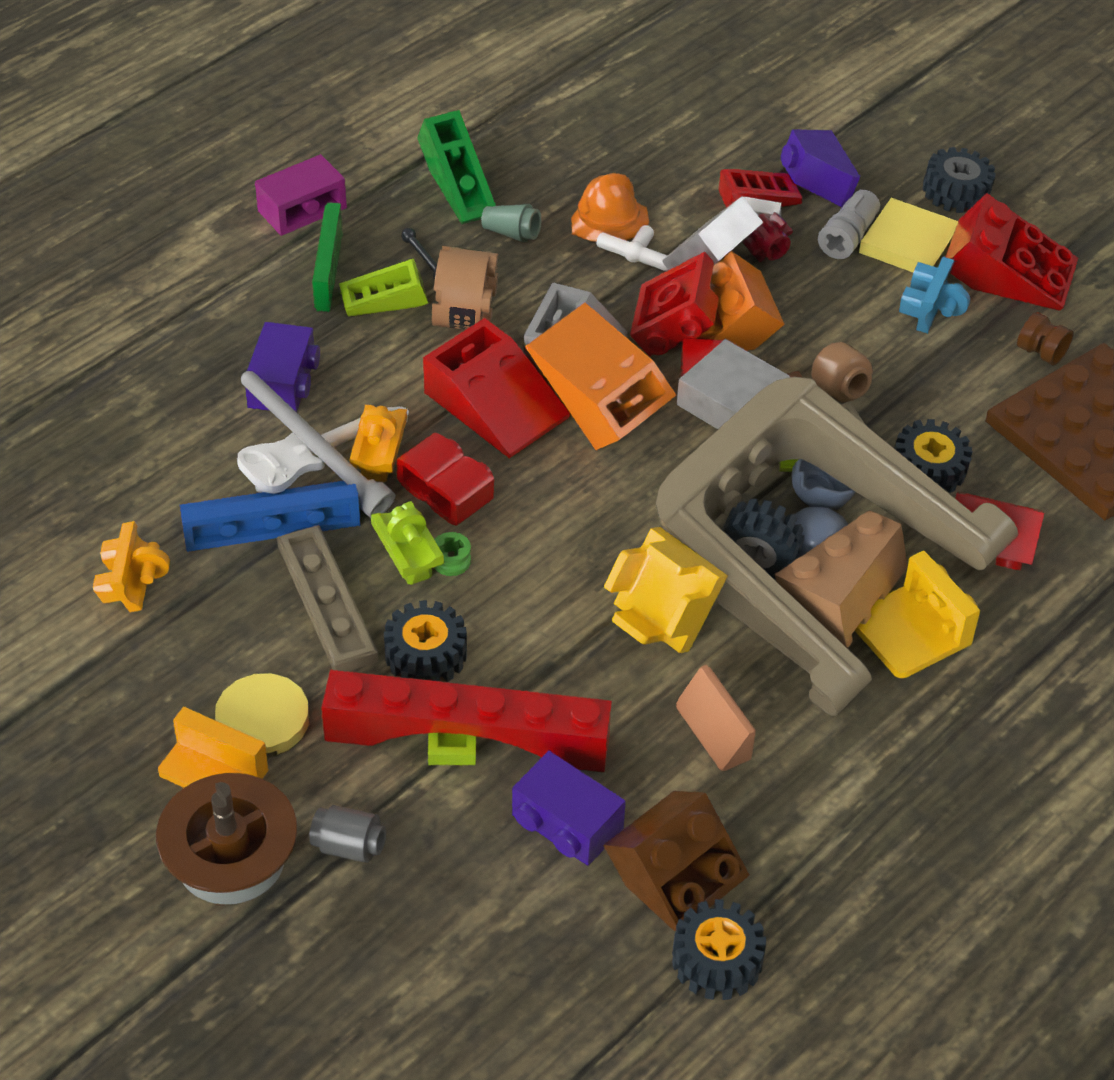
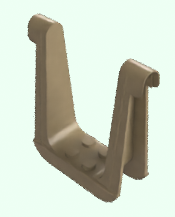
(805, 423)

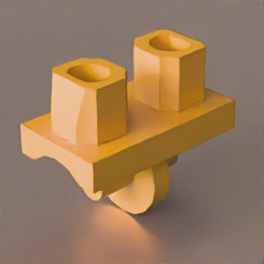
(378, 441)
(132, 566)

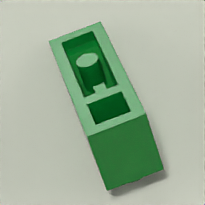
(455, 165)

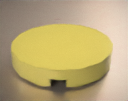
(266, 709)

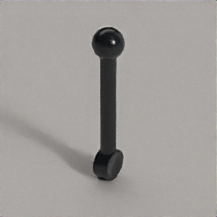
(409, 236)

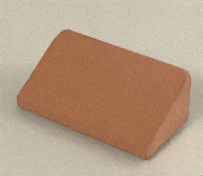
(716, 720)

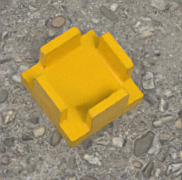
(663, 591)

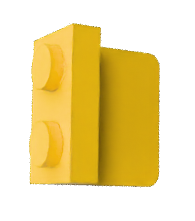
(920, 620)

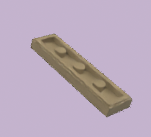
(327, 599)

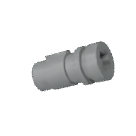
(847, 227)

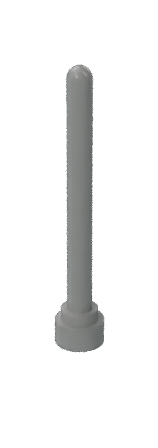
(373, 495)

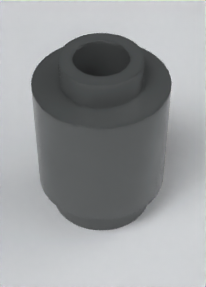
(347, 833)

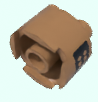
(464, 287)

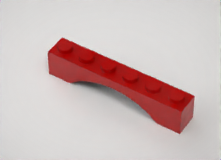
(381, 707)

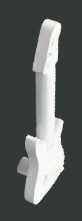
(278, 464)

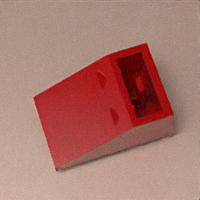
(1009, 256)
(492, 388)

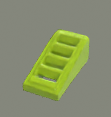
(403, 292)

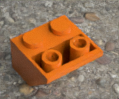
(745, 305)

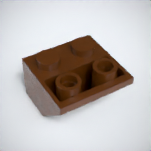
(677, 856)

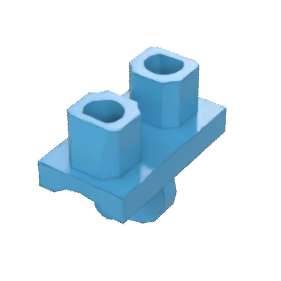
(931, 293)

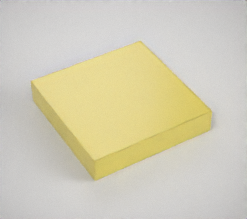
(908, 236)

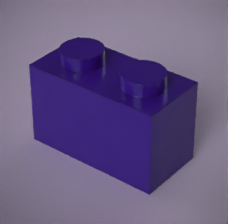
(284, 362)
(567, 808)

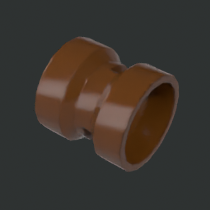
(1045, 338)

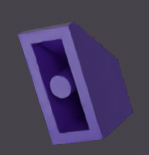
(820, 165)

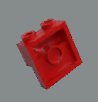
(675, 306)

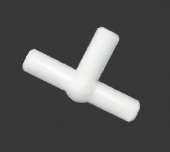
(636, 249)

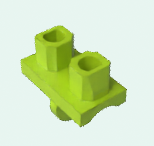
(408, 542)

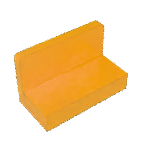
(210, 749)

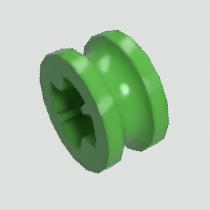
(461, 546)

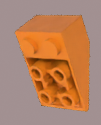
(599, 375)

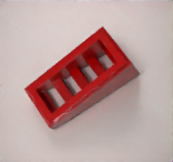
(758, 185)

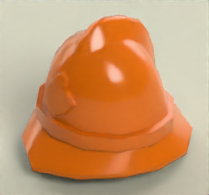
(609, 208)

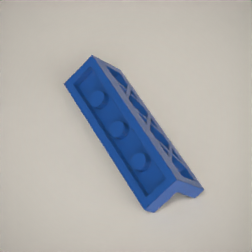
(269, 515)

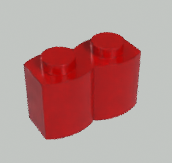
(446, 478)

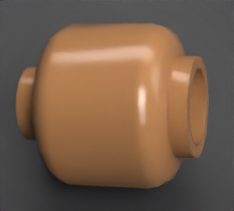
(842, 372)

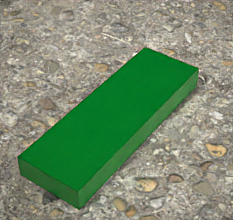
(327, 257)

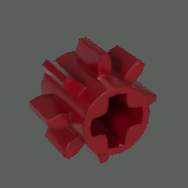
(769, 238)

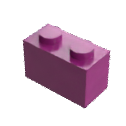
(299, 194)

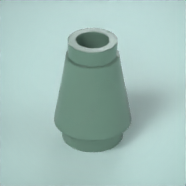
(513, 221)

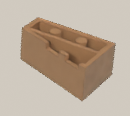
(848, 573)

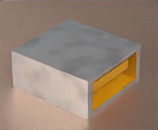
(717, 235)
(724, 383)

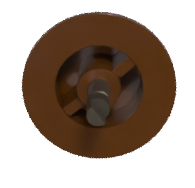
(227, 837)

